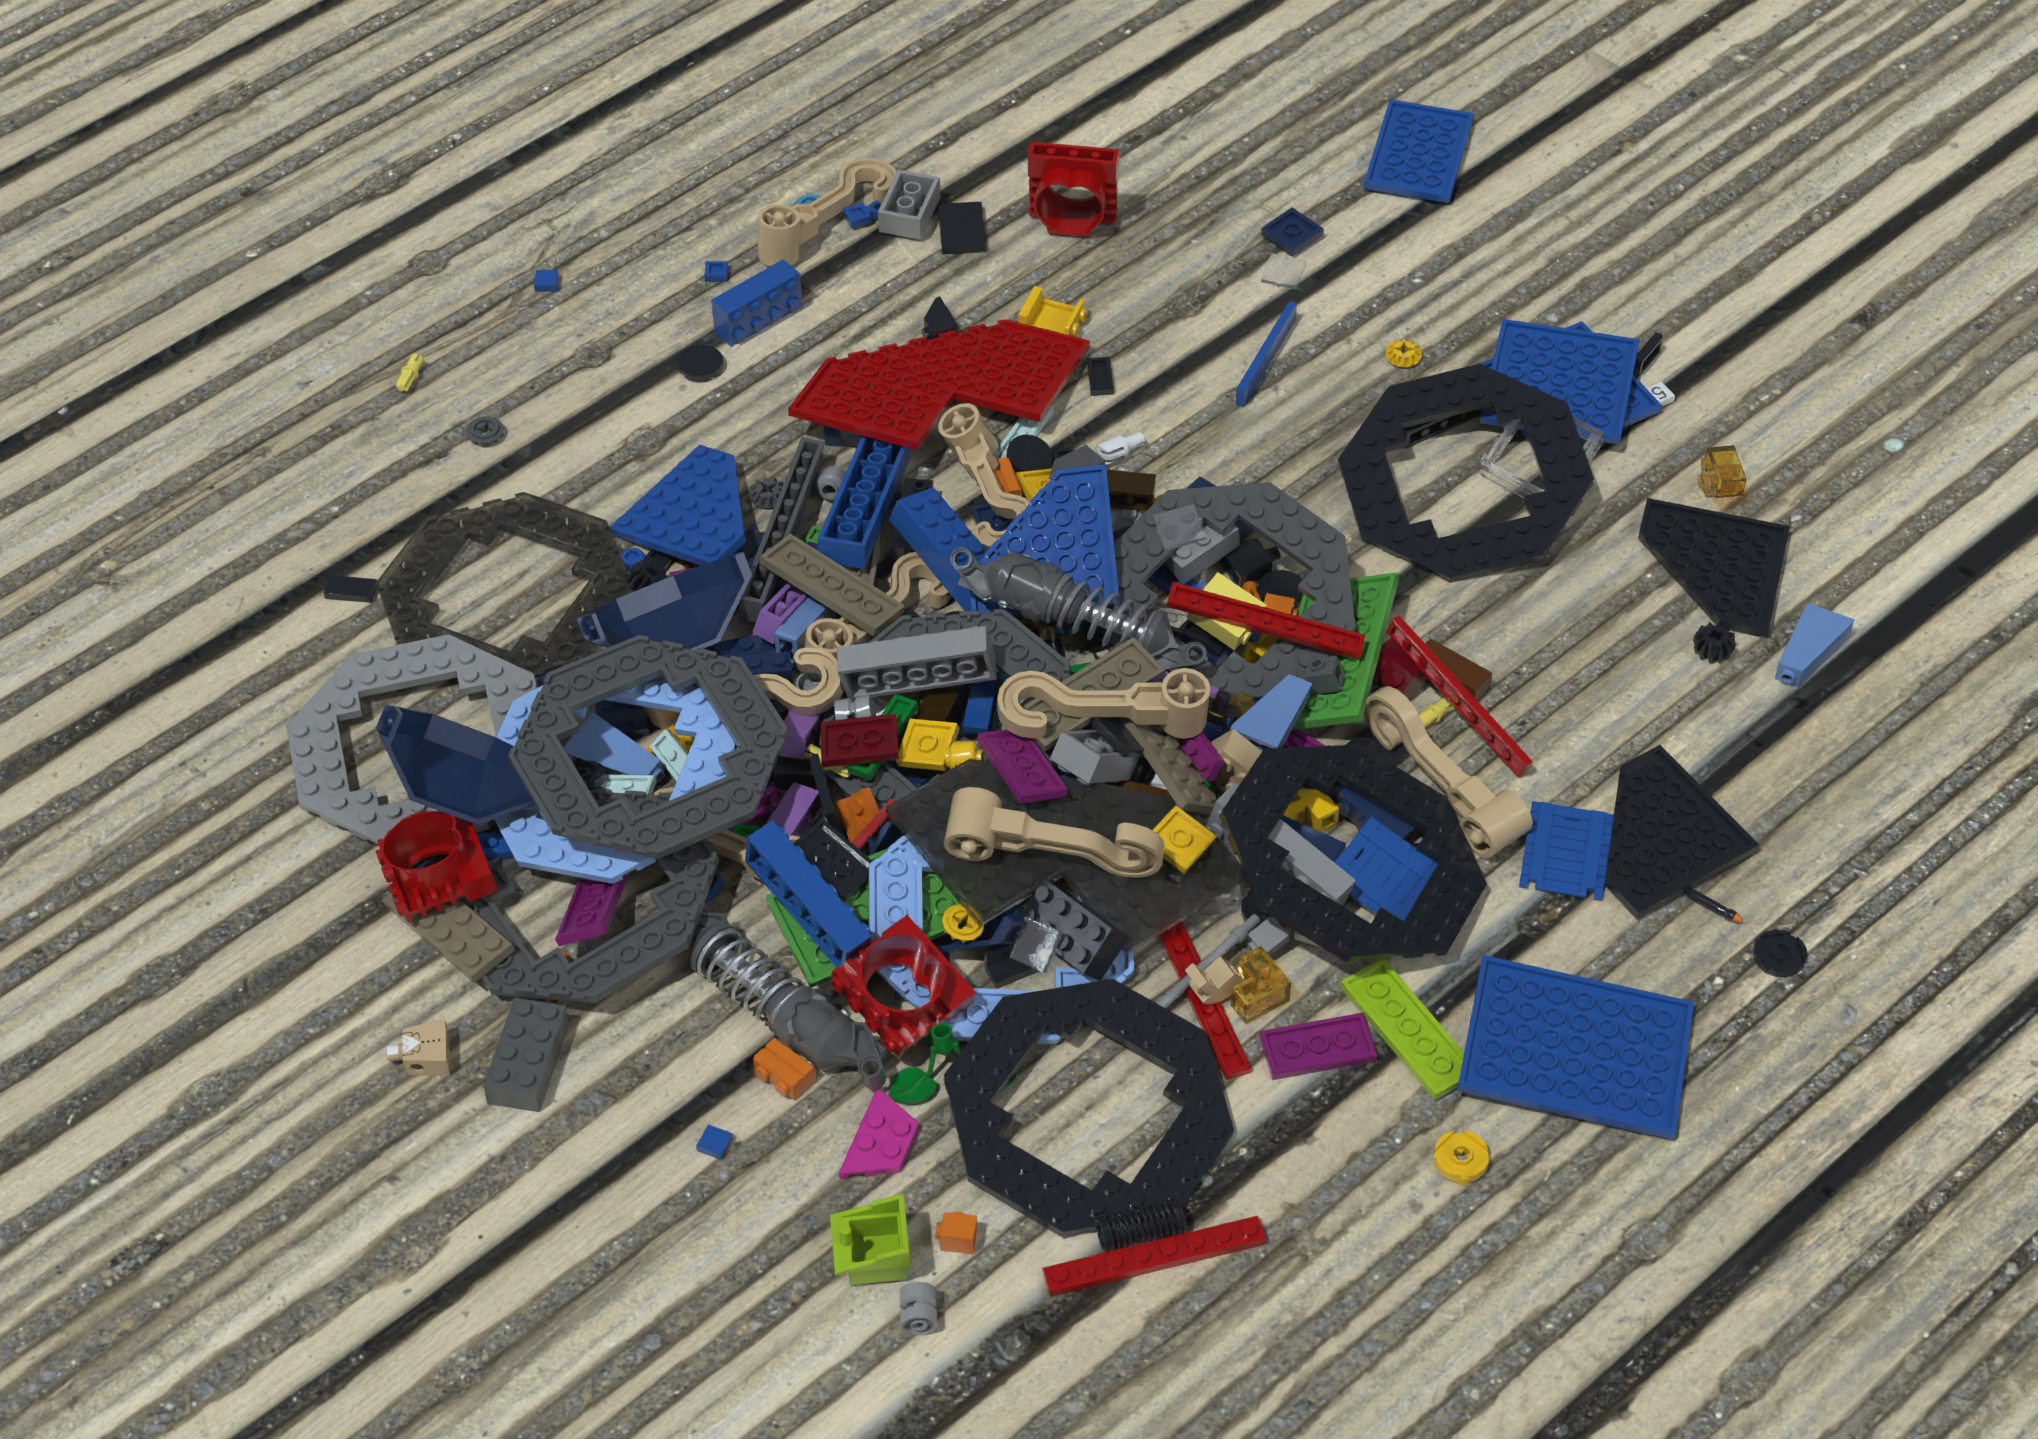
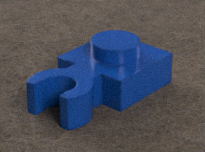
(860, 214)

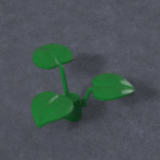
(912, 1083)

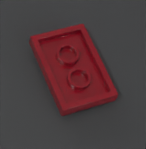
(859, 740)

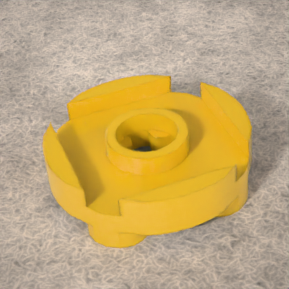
(1461, 1170)

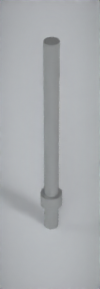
(1236, 936)

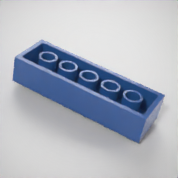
(934, 534)
(806, 894)

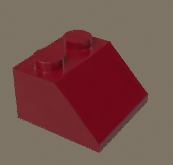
(1398, 670)

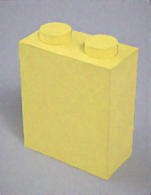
(1226, 633)

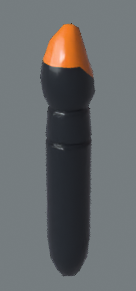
(1729, 914)

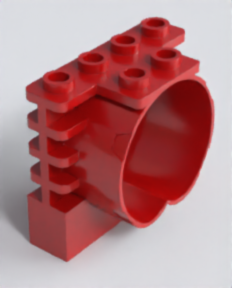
(1072, 167)
(455, 876)
(910, 947)

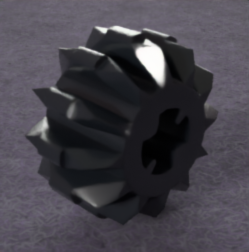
(644, 574)
(1714, 642)

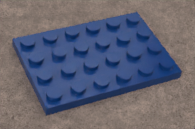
(1419, 151)

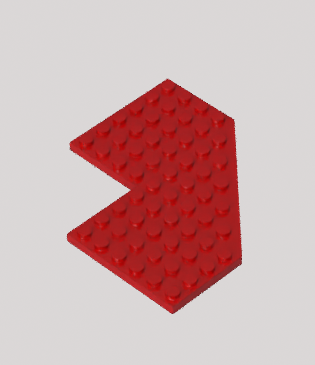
(908, 387)

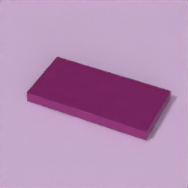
(1022, 766)
(590, 910)
(1317, 1046)

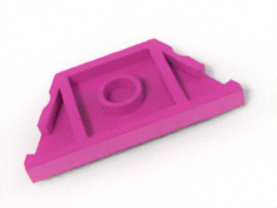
(881, 1139)

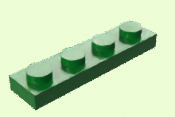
(905, 709)

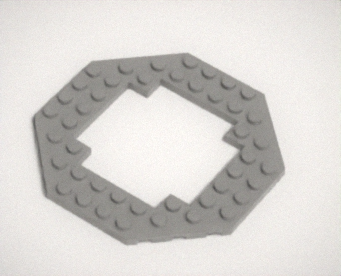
(316, 736)

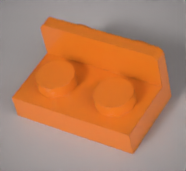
(857, 812)

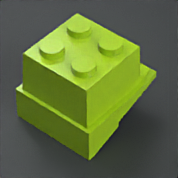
(872, 1242)

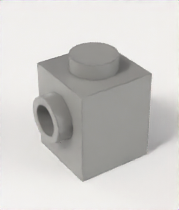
(1268, 935)

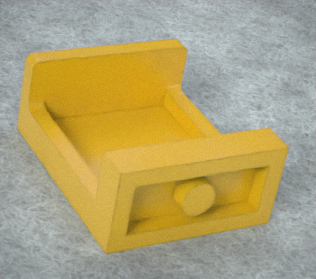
(1052, 314)

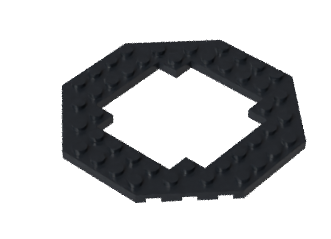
(1479, 550)
(1440, 905)
(1036, 1187)

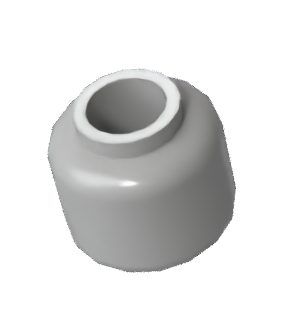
(830, 482)

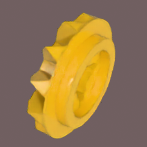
(1395, 355)
(954, 916)

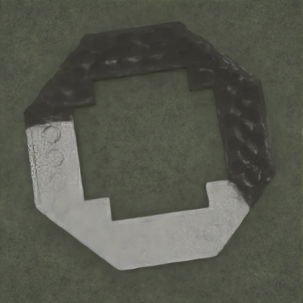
(529, 517)

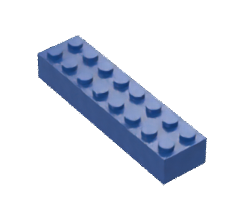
(863, 502)

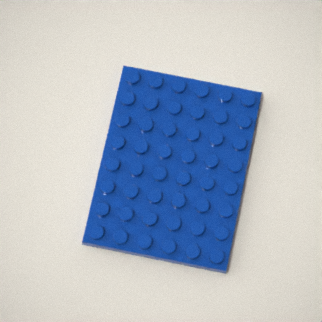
(1577, 1047)

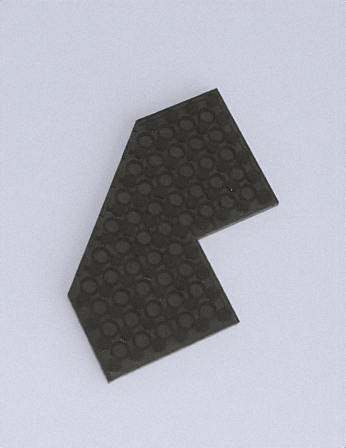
(992, 886)

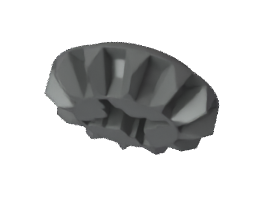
(479, 425)
(762, 498)

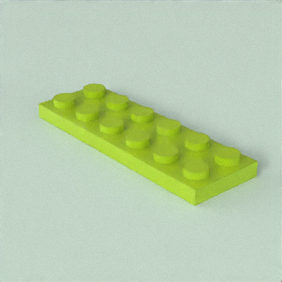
(1406, 1027)

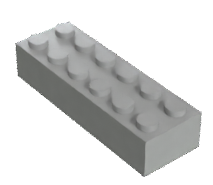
(917, 662)
(1303, 859)

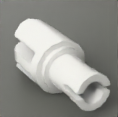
(1119, 447)

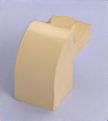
(1215, 981)

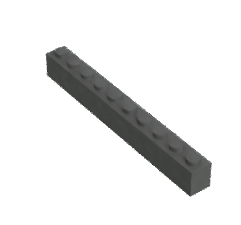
(783, 521)

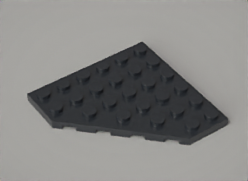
(1720, 560)
(1667, 834)

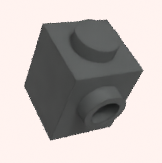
(1324, 674)

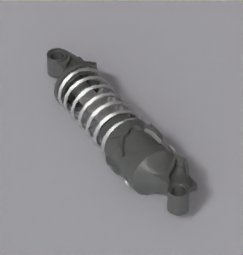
(1049, 595)
(796, 1013)

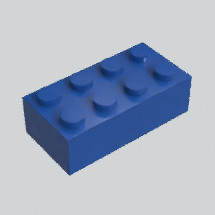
(756, 302)

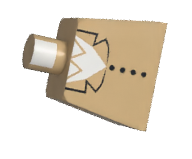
(423, 1049)

